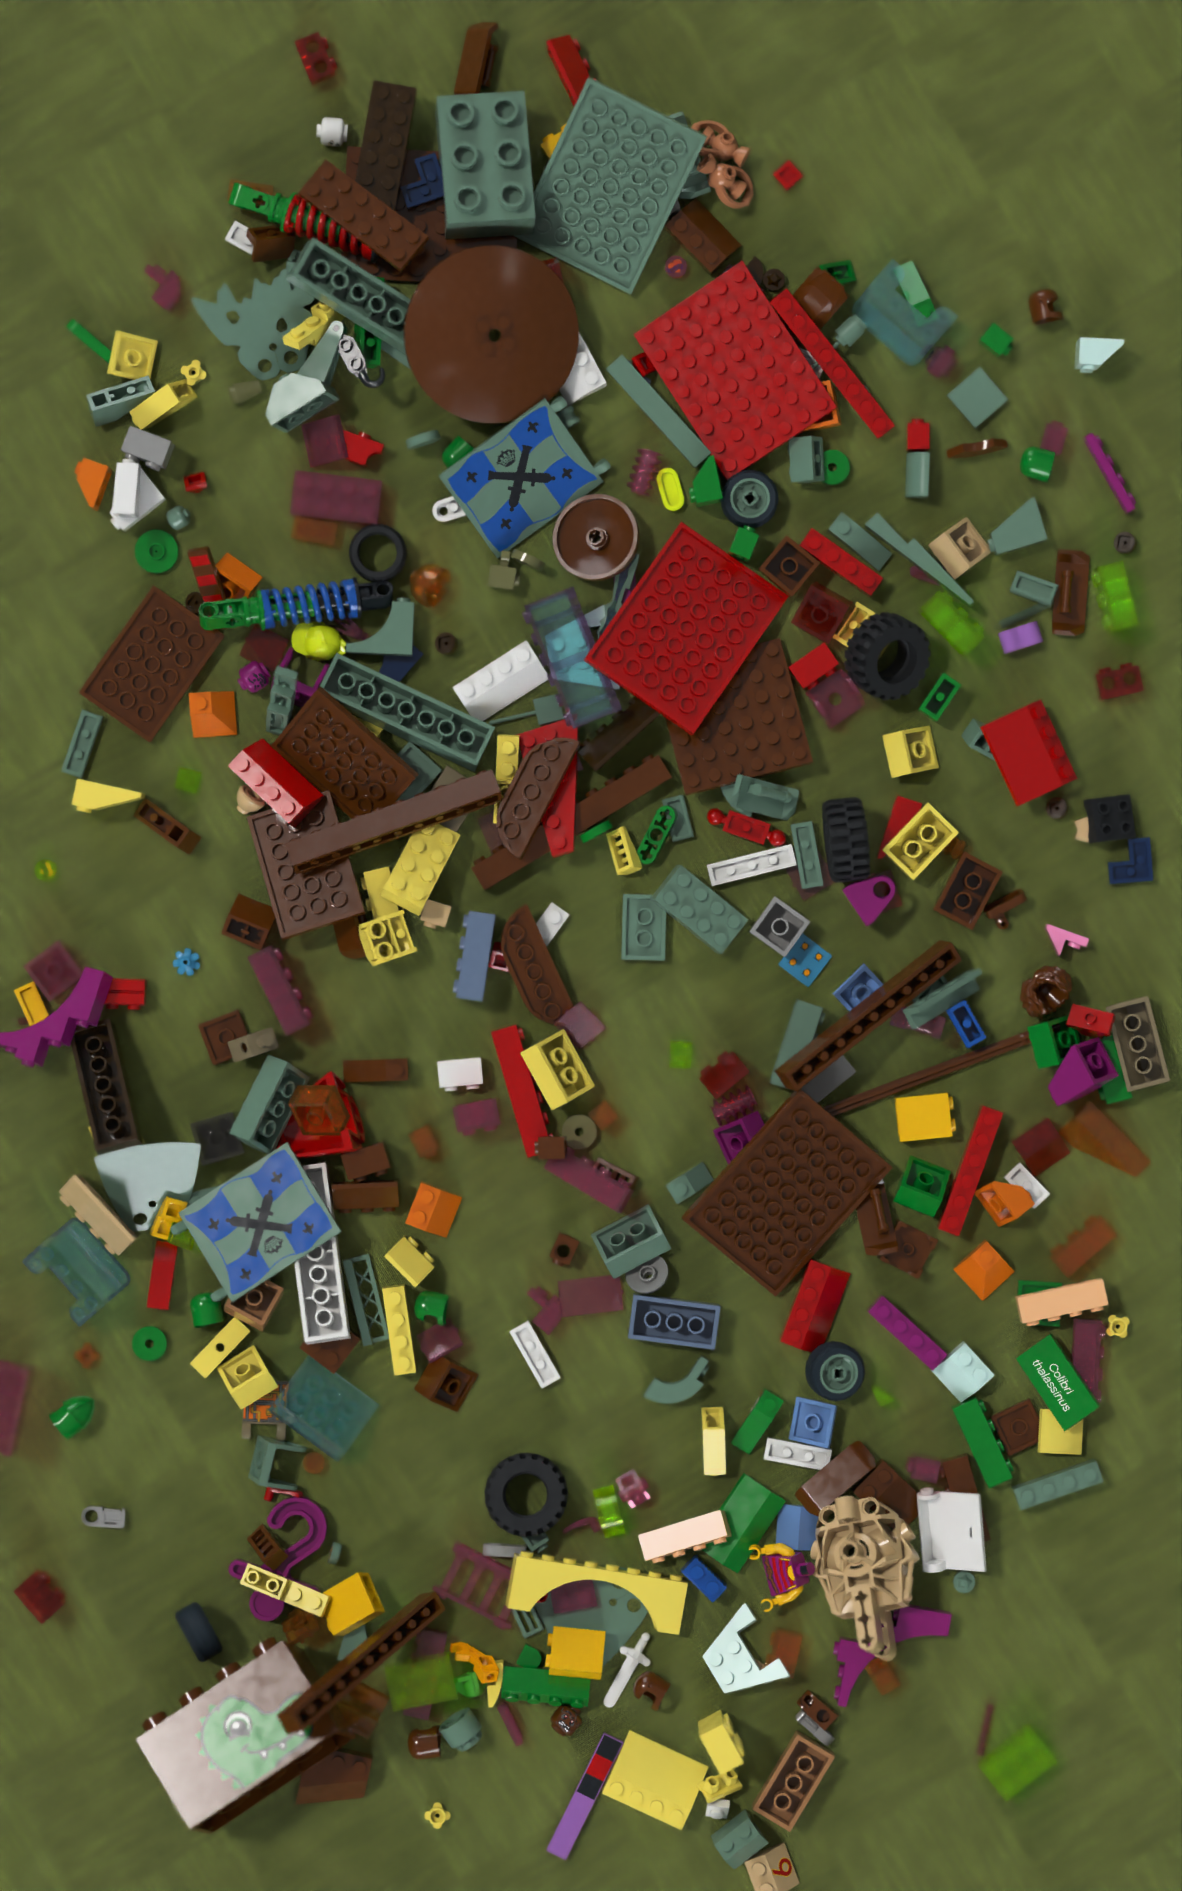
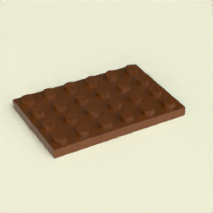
(151, 664)
(343, 756)
(311, 897)

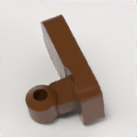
(998, 907)

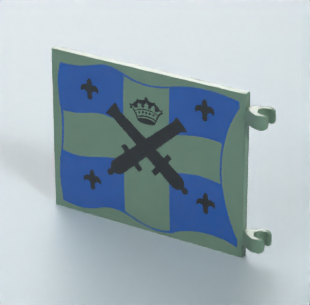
(522, 477)
(258, 1223)

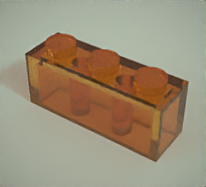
(1082, 1245)

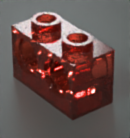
(311, 60)
(1119, 687)

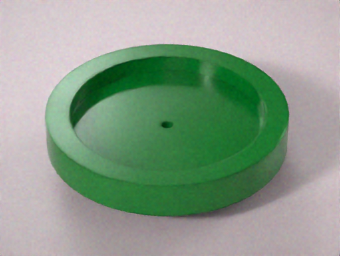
(166, 553)

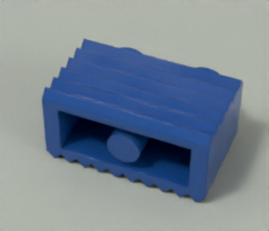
(965, 1024)
(704, 1578)

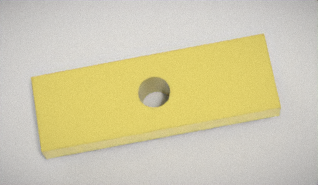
(210, 1356)

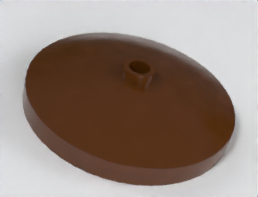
(585, 522)

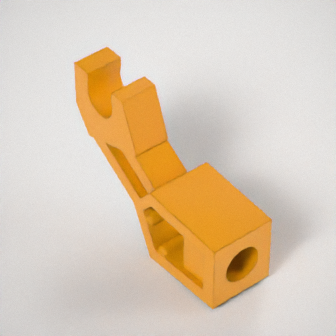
(484, 1665)

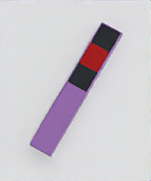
(584, 1796)

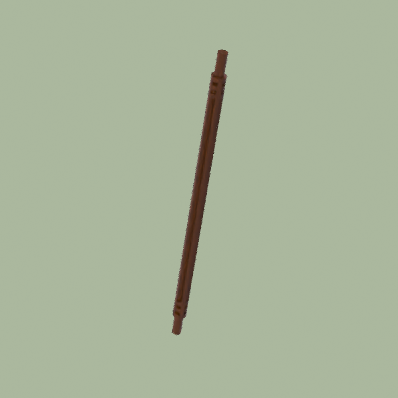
(931, 1073)

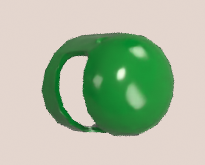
(455, 451)
(1037, 463)
(431, 1304)
(205, 1310)

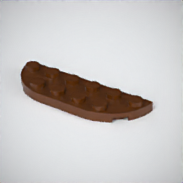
(532, 792)
(533, 967)

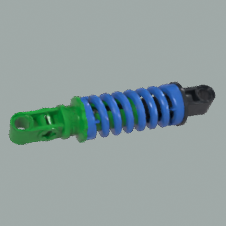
(272, 607)

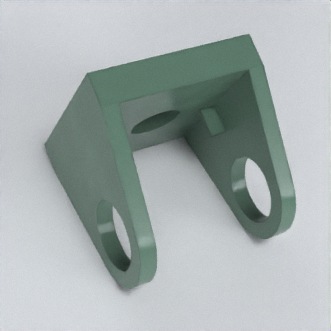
(263, 1460)

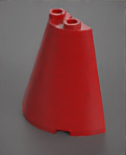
(320, 1145)

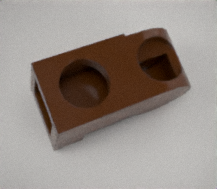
(817, 1709)

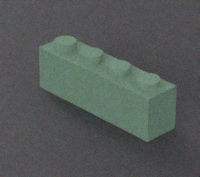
(1057, 1484)

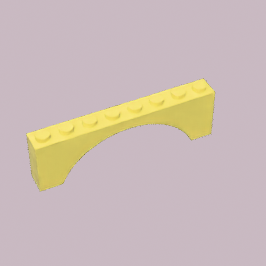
(536, 1576)

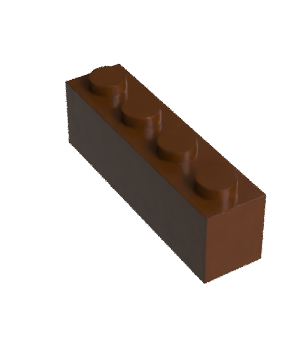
(960, 1479)

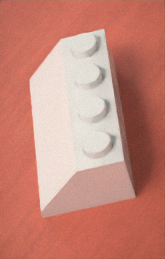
(584, 377)
(501, 682)

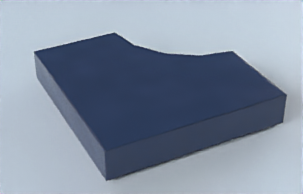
(398, 666)

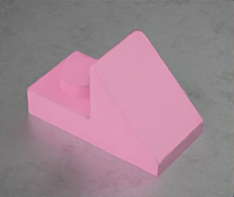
(1058, 936)

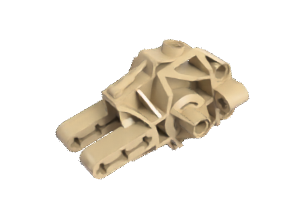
(881, 1582)

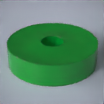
(842, 467)
(596, 831)
(149, 1353)

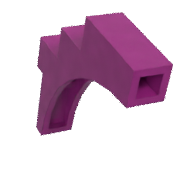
(80, 1009)
(909, 1623)

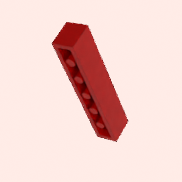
(521, 1087)
(969, 1170)

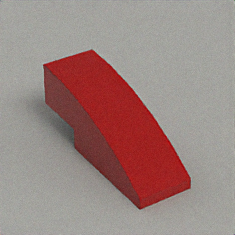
(162, 1276)

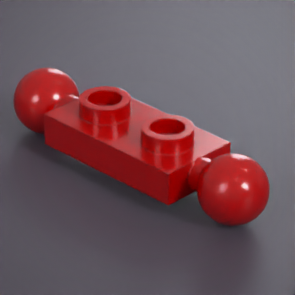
(746, 827)

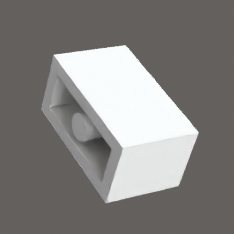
(460, 1073)

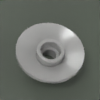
(637, 1277)

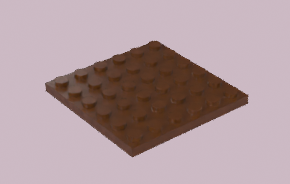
(748, 730)

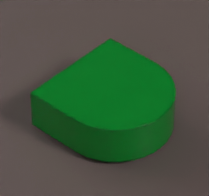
(529, 1657)

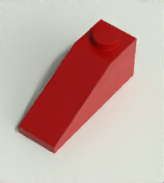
(901, 813)

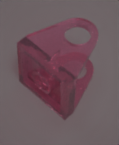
(850, 698)

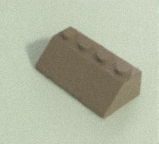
(1138, 1044)

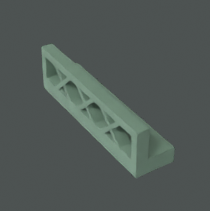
(942, 998)
(359, 1306)

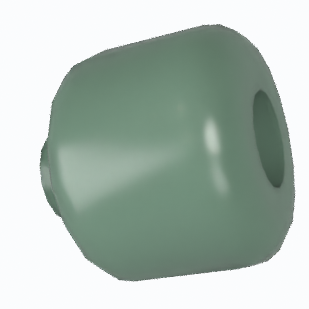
(178, 517)

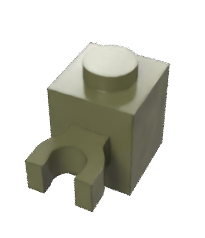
(502, 575)

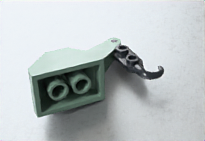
(310, 390)

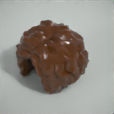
(1045, 991)

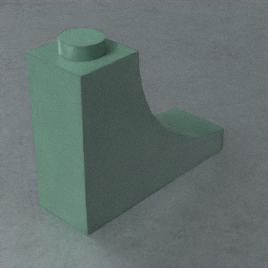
(394, 637)

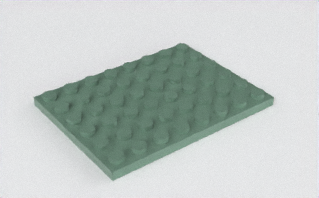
(611, 185)

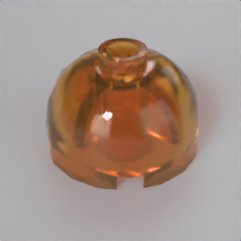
(428, 584)

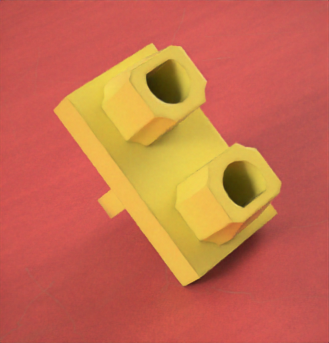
(720, 1786)

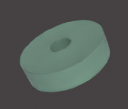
(423, 439)

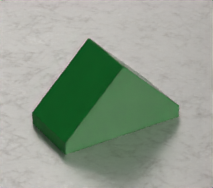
(841, 271)

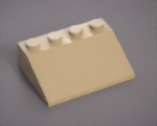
(98, 1214)

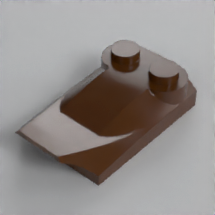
(819, 297)

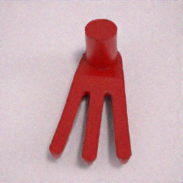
(270, 1493)

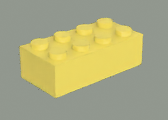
(419, 867)
(721, 1742)

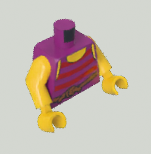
(784, 1572)

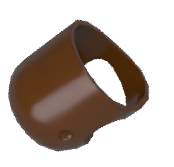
(1041, 307)
(651, 1686)
(425, 1743)

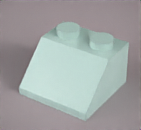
(1093, 352)
(963, 1372)

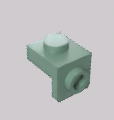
(537, 1542)

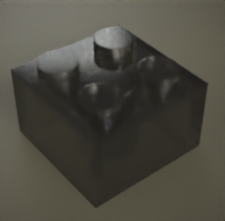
(216, 1138)

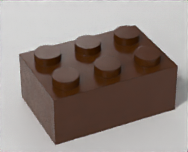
(967, 890)

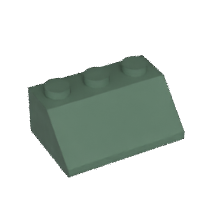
(631, 1241)

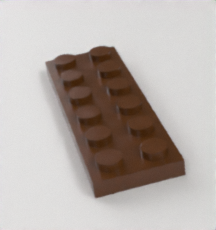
(363, 215)

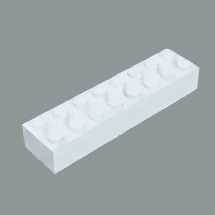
(321, 1278)

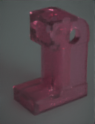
(932, 1028)

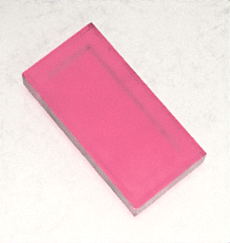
(510, 1723)

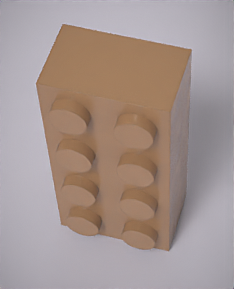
(793, 1781)

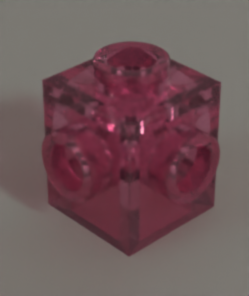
(632, 1488)

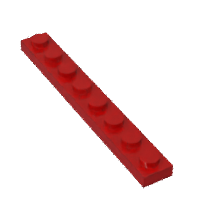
(832, 363)

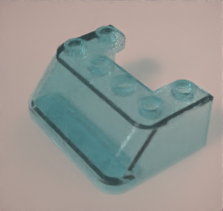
(897, 321)
(81, 1266)

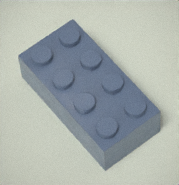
(475, 957)
(674, 1321)

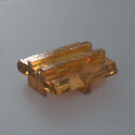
(299, 1626)

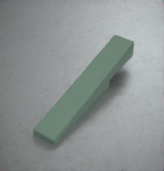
(658, 411)
(917, 556)

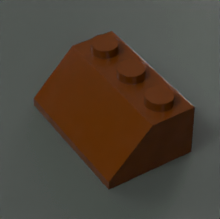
(702, 236)
(366, 1195)

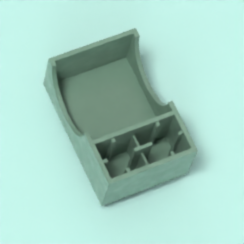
(485, 164)

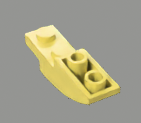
(313, 327)
(506, 764)
(285, 1590)

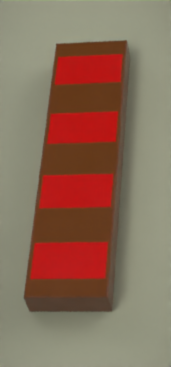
(206, 575)

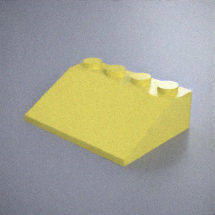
(655, 1779)

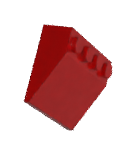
(1028, 752)

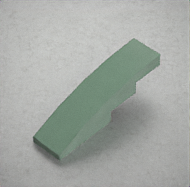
(281, 700)

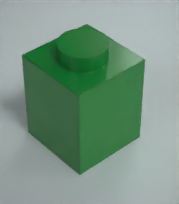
(996, 341)

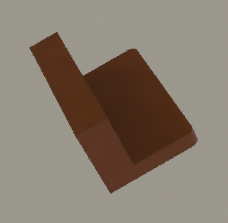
(270, 243)

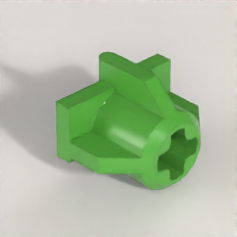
(469, 1685)

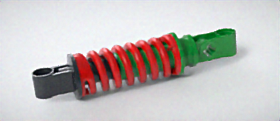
(296, 215)

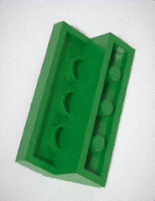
(749, 1514)

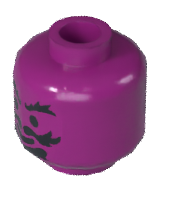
(254, 676)

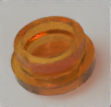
(313, 1462)

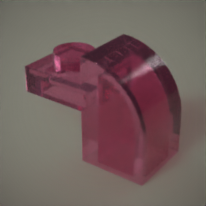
(170, 287)
(550, 1313)

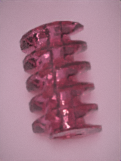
(644, 472)
(733, 1105)

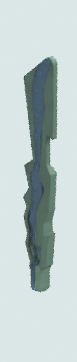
(621, 582)

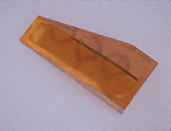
(1098, 1137)

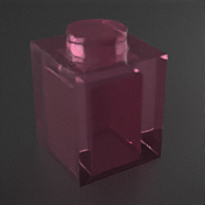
(1053, 437)

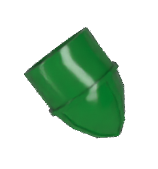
(73, 1415)

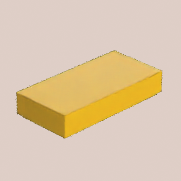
(31, 1003)

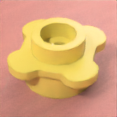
(199, 375)
(1113, 1321)
(437, 1821)

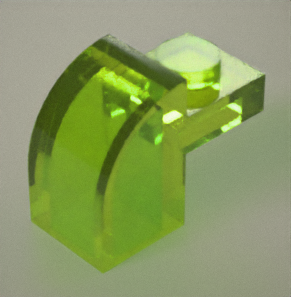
(608, 1511)

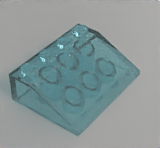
(323, 1408)

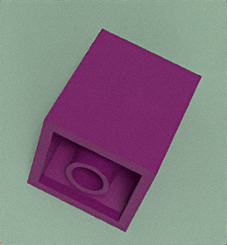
(1082, 1072)

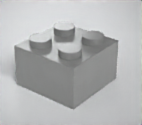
(147, 448)
(779, 926)

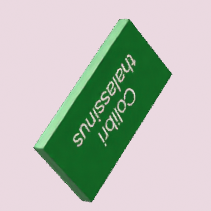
(1058, 1382)

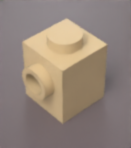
(435, 914)

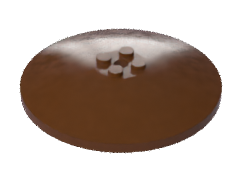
(451, 326)

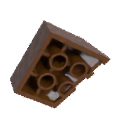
(336, 1777)

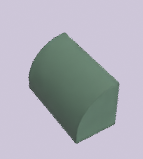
(917, 475)

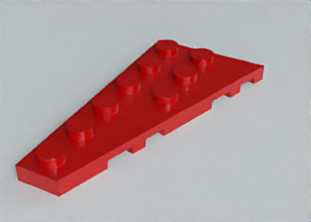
(560, 815)

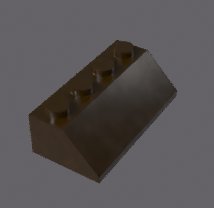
(617, 734)

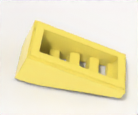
(617, 854)

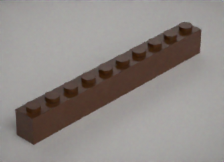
(588, 812)
(393, 821)
(868, 1015)
(360, 1662)

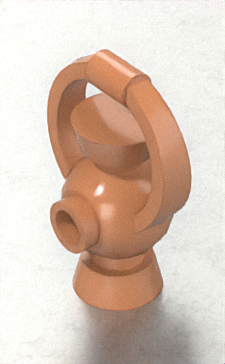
(723, 145)
(722, 177)

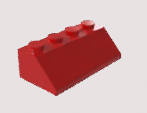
(569, 65)
(276, 781)
(814, 1306)

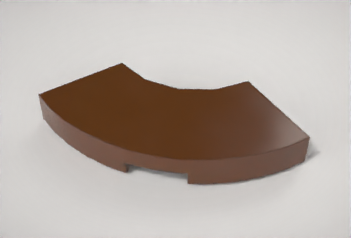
(976, 449)

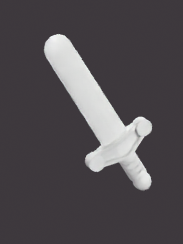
(634, 1656)

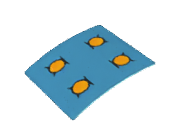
(805, 960)

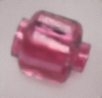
(941, 361)

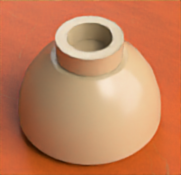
(248, 800)

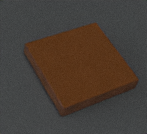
(220, 1031)
(1017, 1426)

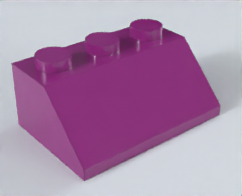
(736, 1134)

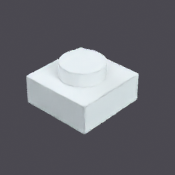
(718, 1809)

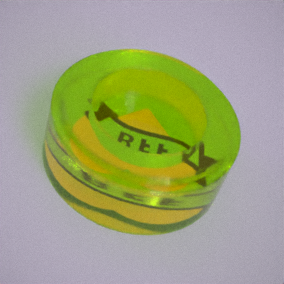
(45, 869)

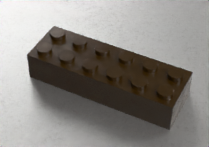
(386, 140)
(105, 1087)

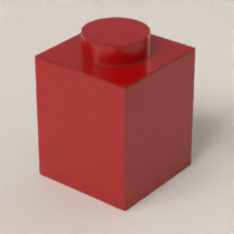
(917, 435)

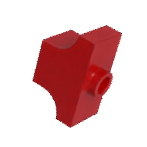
(361, 447)
(1090, 1021)

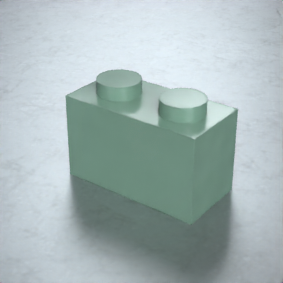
(806, 459)

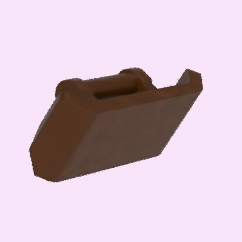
(476, 59)
(1071, 595)
(348, 937)
(877, 1223)
(836, 1478)

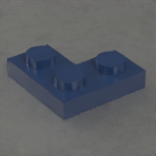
(430, 185)
(1139, 864)

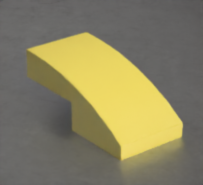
(493, 1688)

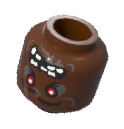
(566, 1720)

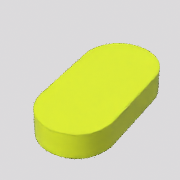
(670, 489)

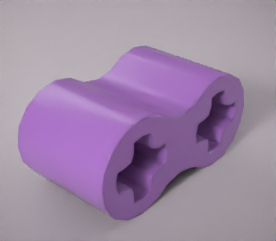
(1020, 637)

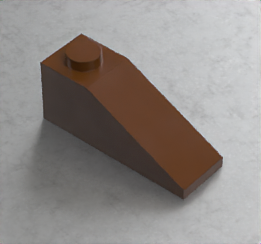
(167, 826)
(376, 1070)

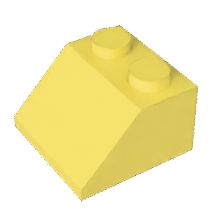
(910, 751)
(410, 1260)
(247, 1377)

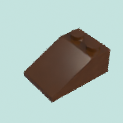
(890, 1489)

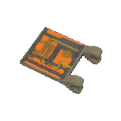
(257, 1414)

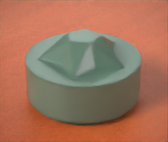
(963, 1581)

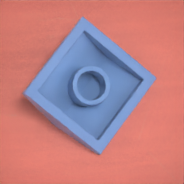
(857, 987)
(813, 1422)
(796, 1527)

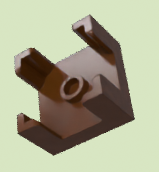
(913, 1249)

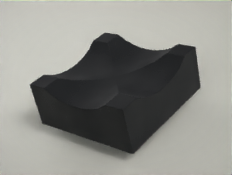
(1110, 818)

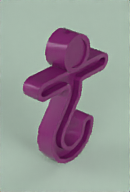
(264, 1606)

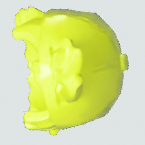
(317, 641)

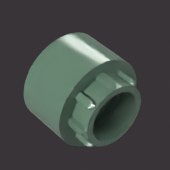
(461, 1730)

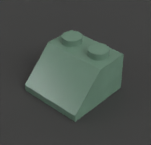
(739, 1839)

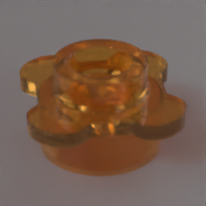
(955, 848)
(80, 1355)

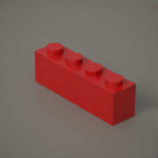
(841, 562)

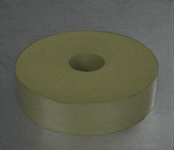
(527, 560)
(588, 1126)

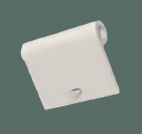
(951, 1531)

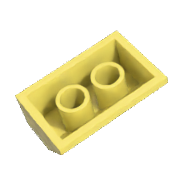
(920, 841)

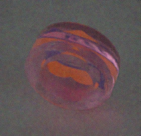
(675, 267)

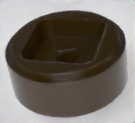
(773, 279)
(1125, 543)
(193, 602)
(446, 643)
(1057, 808)

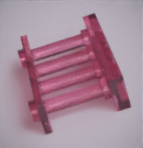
(482, 1562)

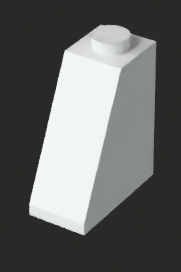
(127, 489)
(149, 499)

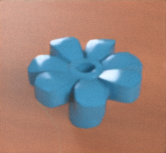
(191, 958)

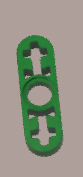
(89, 340)
(658, 817)

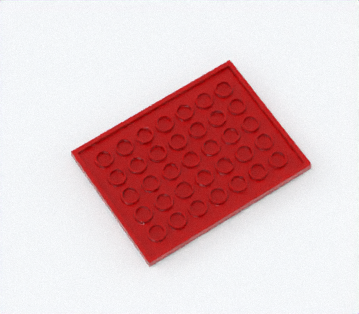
(735, 370)
(686, 628)

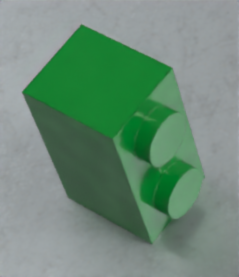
(744, 543)
(939, 697)

